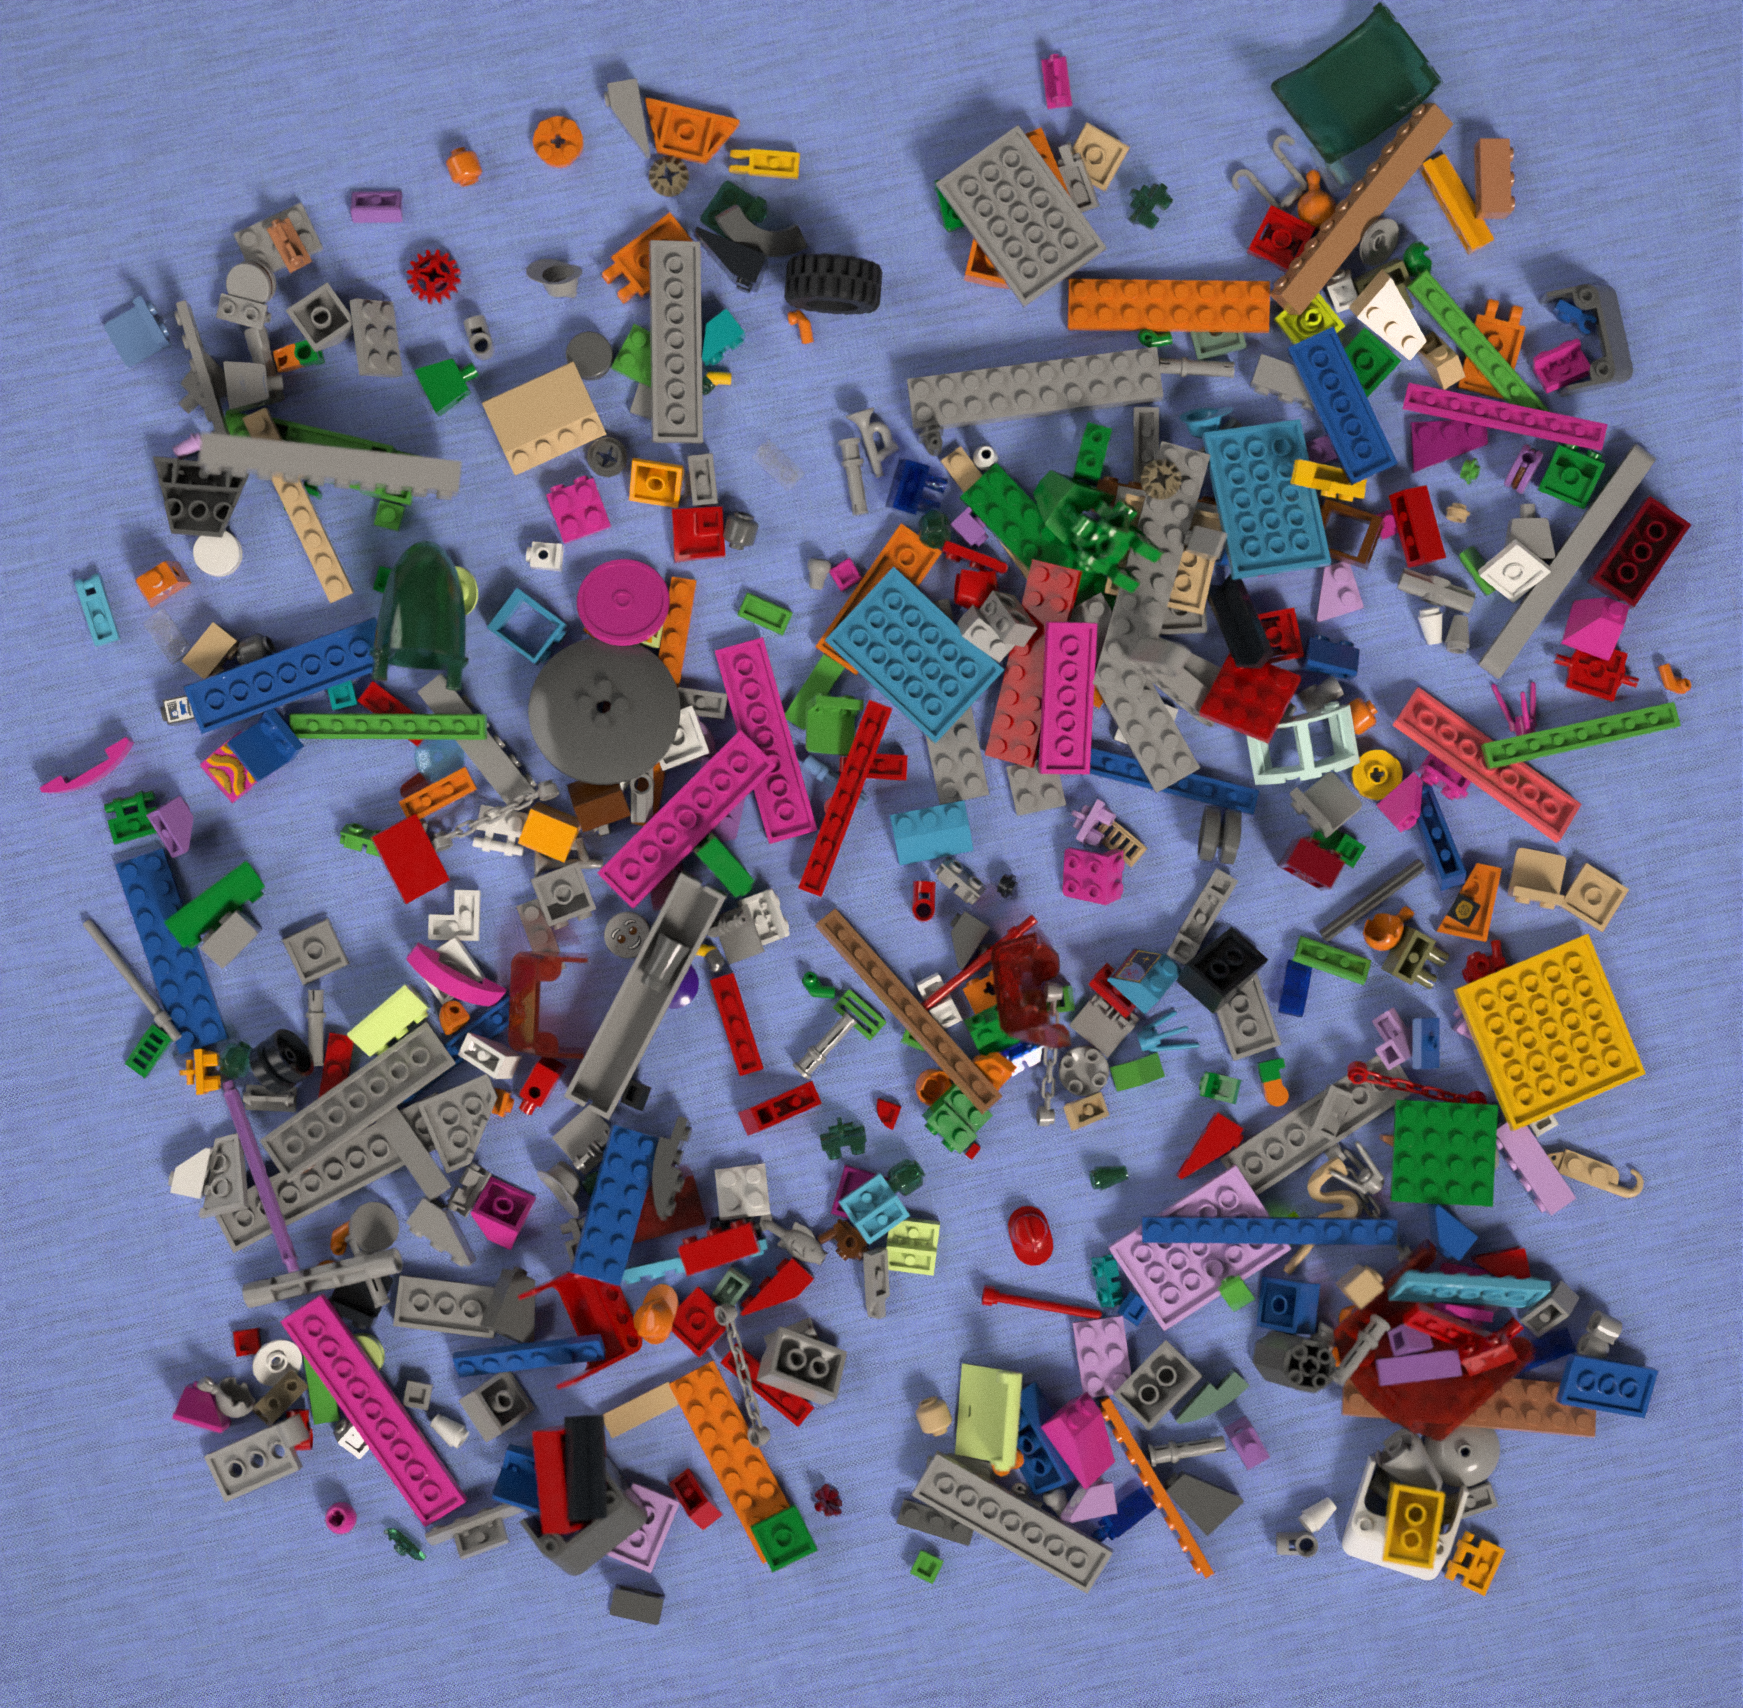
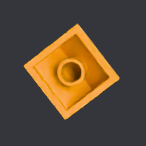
(656, 482)
(550, 831)

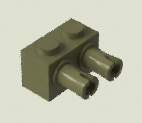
(1397, 272)
(1409, 956)

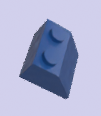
(1331, 658)
(1448, 1233)
(1288, 1305)

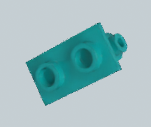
(1108, 1292)

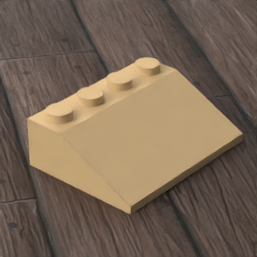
(544, 418)

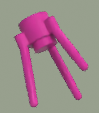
(1525, 723)

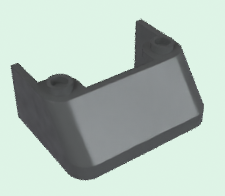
(1616, 363)
(623, 1519)

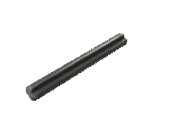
(1372, 900)

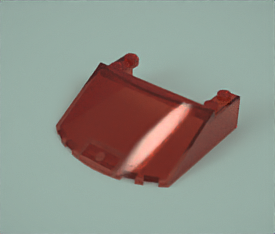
(1426, 1406)

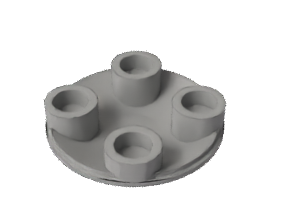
(1083, 1070)

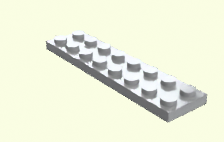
(675, 342)
(1141, 720)
(957, 754)
(357, 1102)
(1290, 1144)
(1012, 1522)

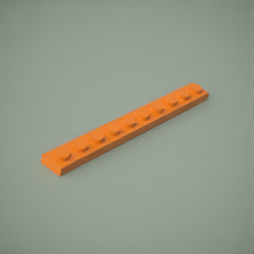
(672, 655)

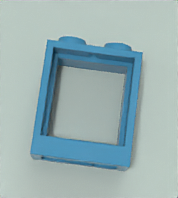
(508, 611)

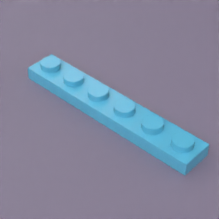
(657, 1268)

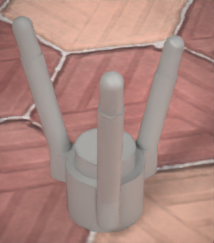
(1370, 1180)

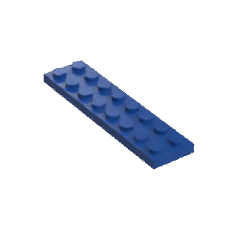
(282, 676)
(176, 971)

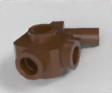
(849, 1240)

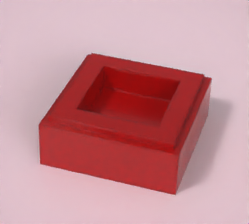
(247, 1341)

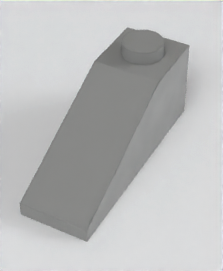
(627, 108)

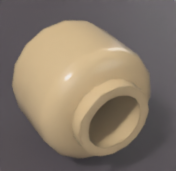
(933, 1416)

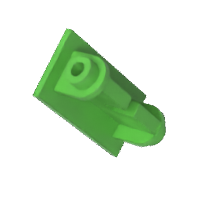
(355, 835)

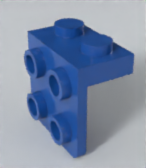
(518, 1480)

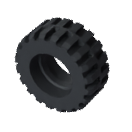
(833, 284)

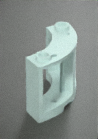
(1343, 744)

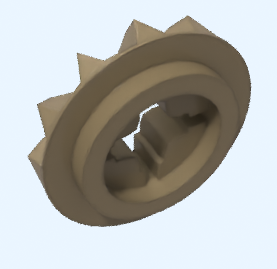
(661, 185)
(1154, 489)

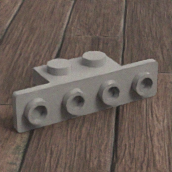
(476, 1533)

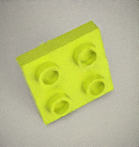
(1313, 320)

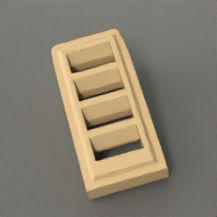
(1125, 834)

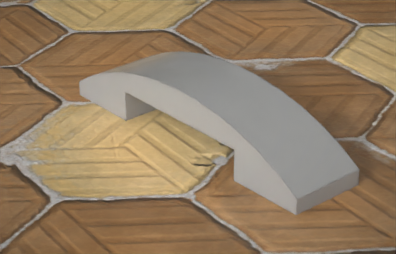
(1201, 917)

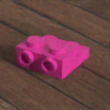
(578, 509)

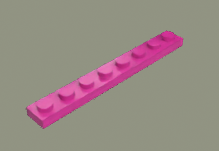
(1505, 416)

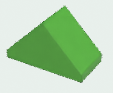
(1137, 1072)

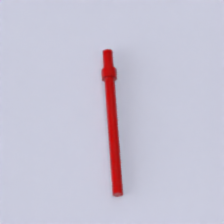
(1013, 932)

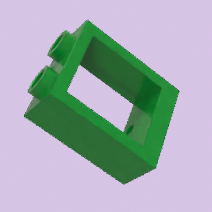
(1092, 453)
(724, 865)

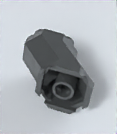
(1294, 1361)

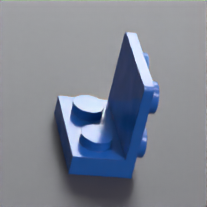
(266, 746)

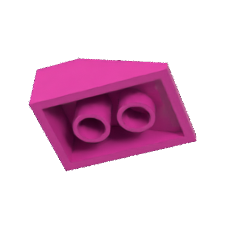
(1081, 1438)

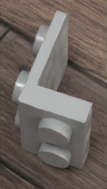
(1326, 804)

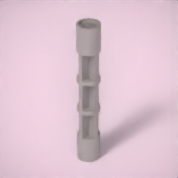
(322, 1277)

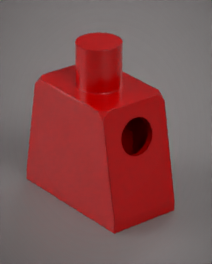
(545, 1077)

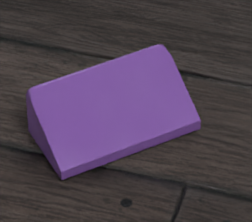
(377, 207)

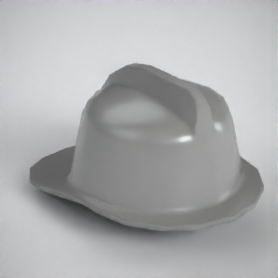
(556, 276)
(564, 1185)

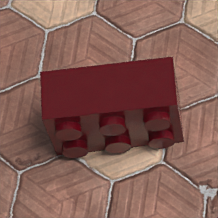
(1312, 863)

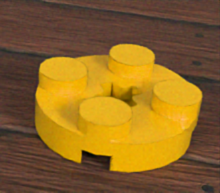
(1385, 763)

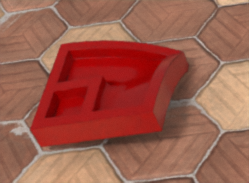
(698, 534)

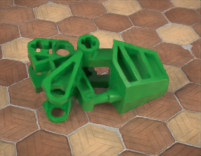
(1099, 543)

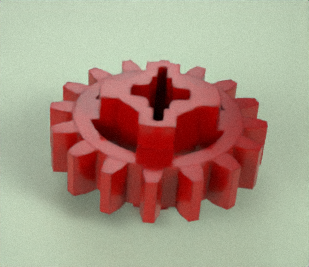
(444, 278)

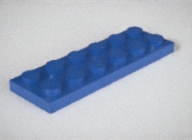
(1342, 406)
(615, 1205)

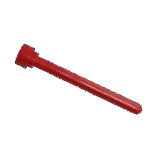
(993, 1296)

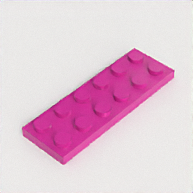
(1067, 697)

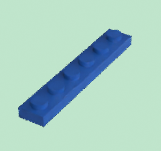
(529, 1355)

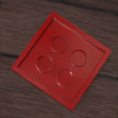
(1250, 698)

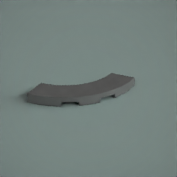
(771, 243)

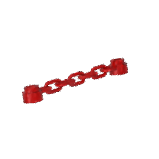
(1358, 1073)

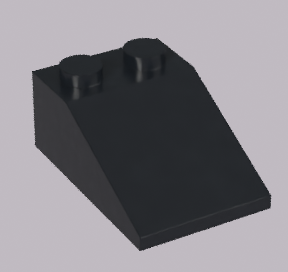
(738, 262)
(1221, 970)

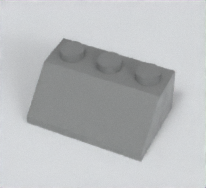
(802, 1366)

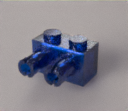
(908, 487)

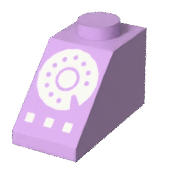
(1091, 1502)

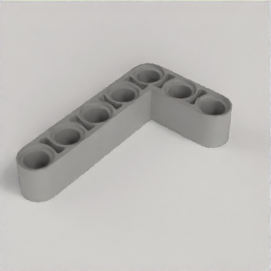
(1163, 665)

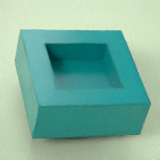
(342, 696)

